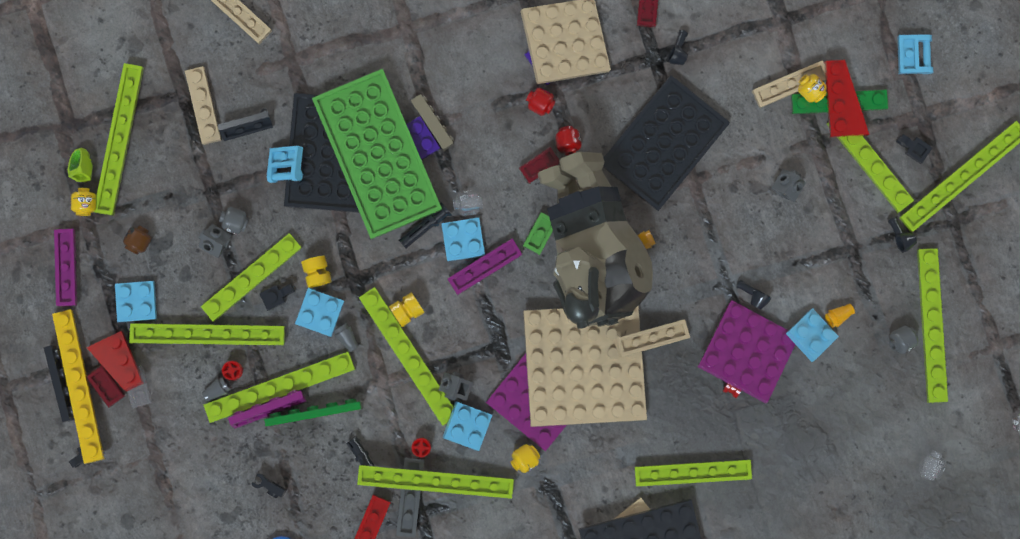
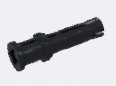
(424, 226)

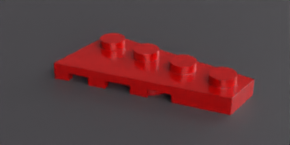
(843, 105)

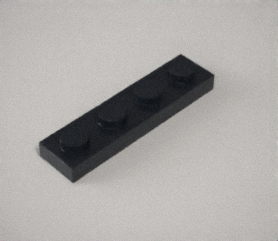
(57, 376)

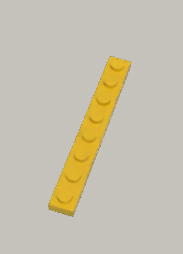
(78, 386)

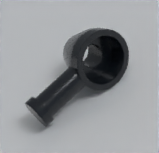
(678, 55)
(904, 241)
(758, 298)

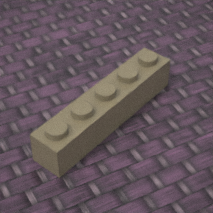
(432, 122)

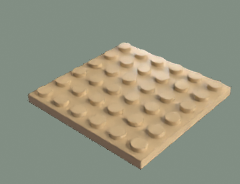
(578, 372)

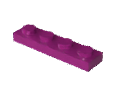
(485, 266)
(65, 267)
(261, 411)

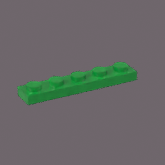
(868, 101)
(313, 412)

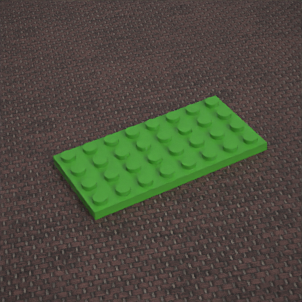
(377, 154)

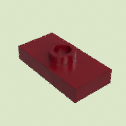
(647, 13)
(540, 162)
(105, 386)

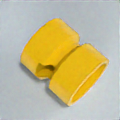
(316, 271)
(406, 309)

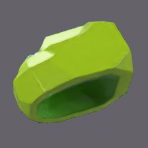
(80, 166)

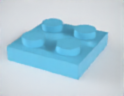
(463, 239)
(136, 301)
(319, 312)
(812, 335)
(467, 426)

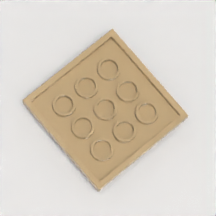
(565, 40)

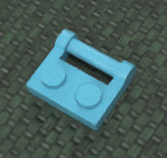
(909, 54)
(285, 157)

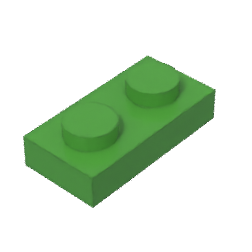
(539, 234)

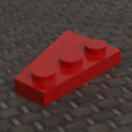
(118, 360)

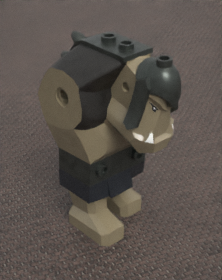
(599, 256)

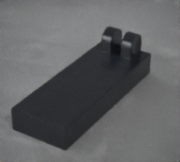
(246, 125)

